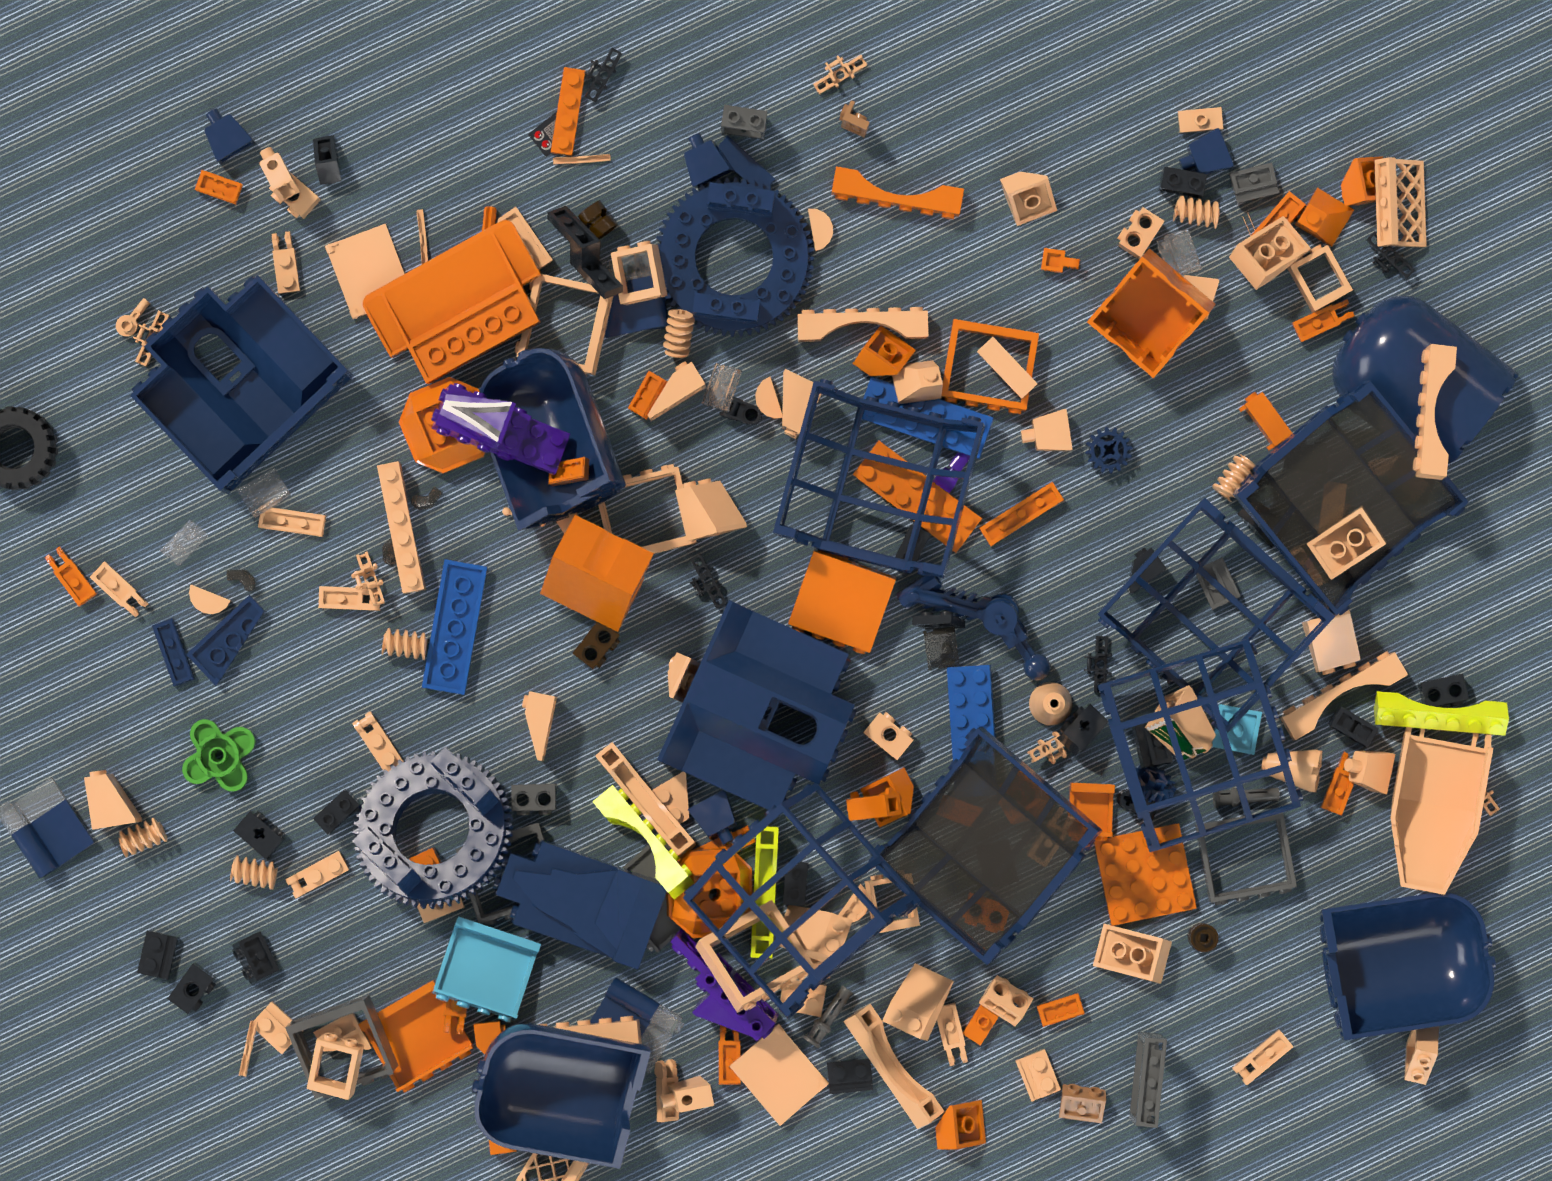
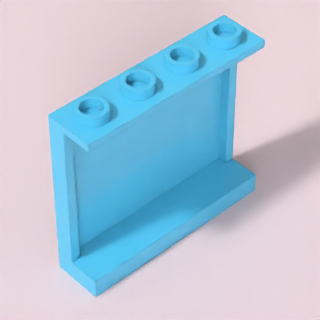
(486, 969)

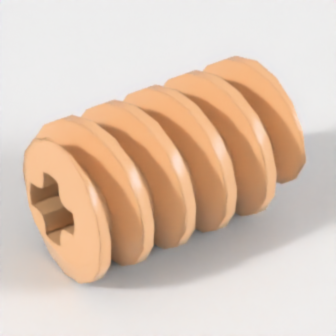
(1197, 211)
(679, 333)
(1234, 477)
(405, 643)
(142, 837)
(253, 872)

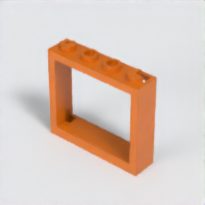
(995, 331)

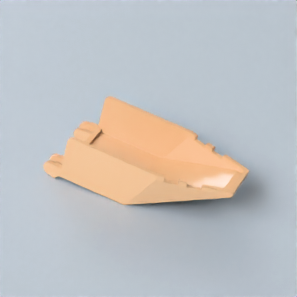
(1437, 807)

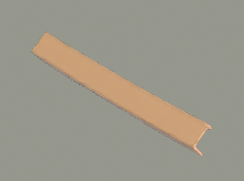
(581, 159)
(248, 1048)

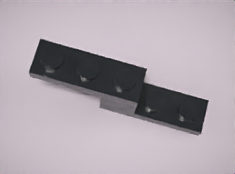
(585, 252)

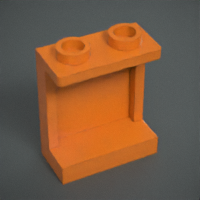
(1096, 804)

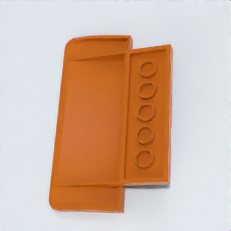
(458, 302)

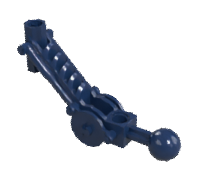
(997, 613)

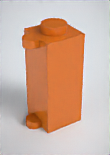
(1266, 419)
(873, 806)

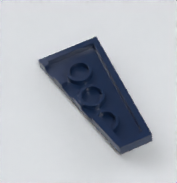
(222, 644)

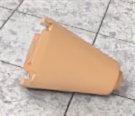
(1040, 703)
(1304, 768)

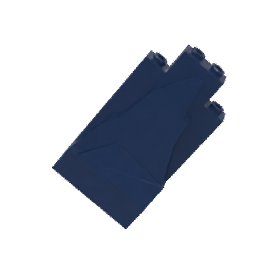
(582, 901)

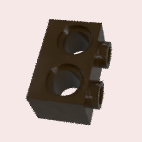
(592, 641)

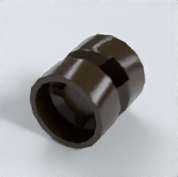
(597, 220)
(1202, 937)

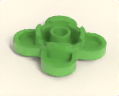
(204, 764)

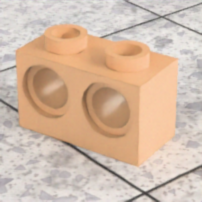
(1144, 235)
(1004, 1004)

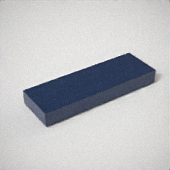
(744, 164)
(173, 652)

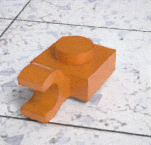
(1055, 260)

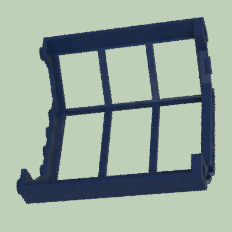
(1261, 557)
(906, 565)
(1127, 763)
(848, 949)

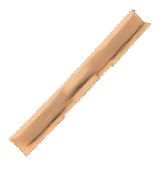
(422, 234)

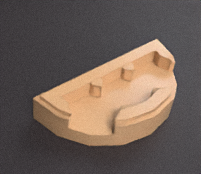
(821, 228)
(767, 399)
(207, 601)
(854, 908)

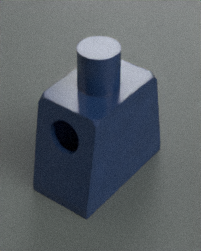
(226, 136)
(1207, 154)
(705, 161)
(715, 817)

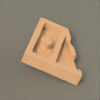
(674, 796)

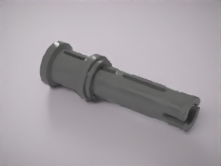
(1231, 797)
(819, 1024)

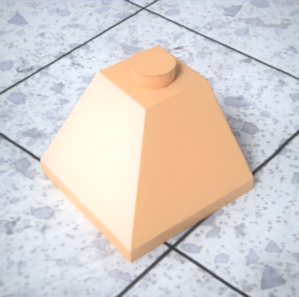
(1028, 196)
(918, 382)
(680, 675)

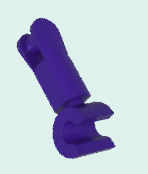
(956, 464)

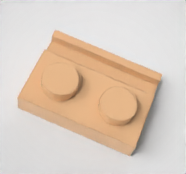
(814, 1002)
(272, 1027)
(1038, 1075)

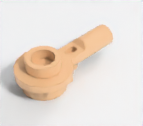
(128, 324)

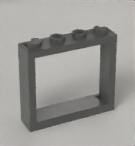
(1263, 890)
(490, 918)
(363, 1003)
(1147, 1079)

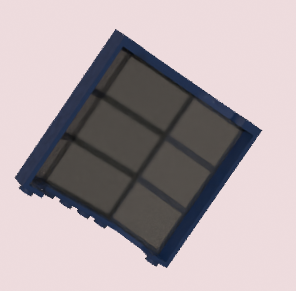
(1330, 468)
(988, 846)

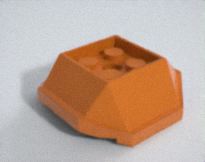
(426, 444)
(722, 905)

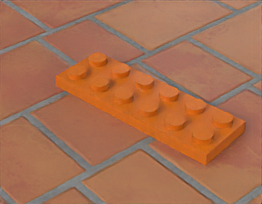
(904, 490)

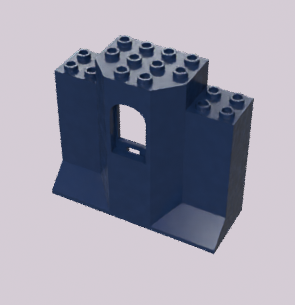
(237, 424)
(721, 720)

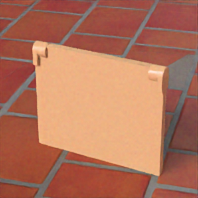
(364, 265)
(779, 1075)

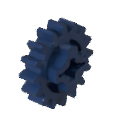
(1100, 443)
(1155, 784)

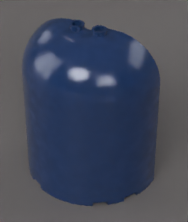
(1389, 354)
(557, 394)
(1406, 964)
(559, 1092)

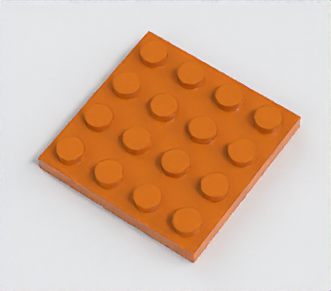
(1144, 882)

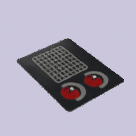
(543, 134)

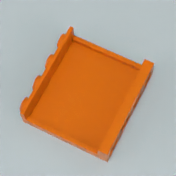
(841, 601)
(417, 1037)

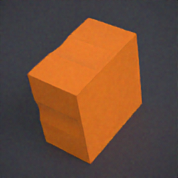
(1151, 313)
(596, 573)

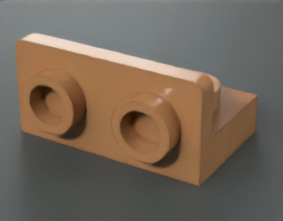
(853, 123)
(1082, 1103)

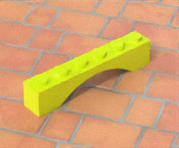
(1482, 718)
(764, 869)
(668, 872)

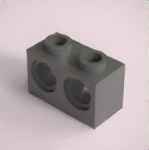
(533, 791)

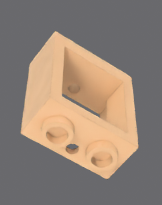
(656, 270)
(1329, 298)
(911, 921)
(1420, 1054)
(330, 1086)

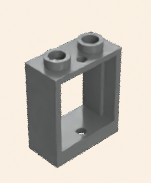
(740, 118)

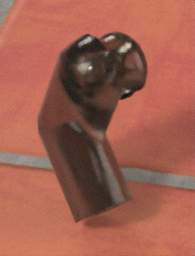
(426, 502)
(388, 553)
(244, 577)

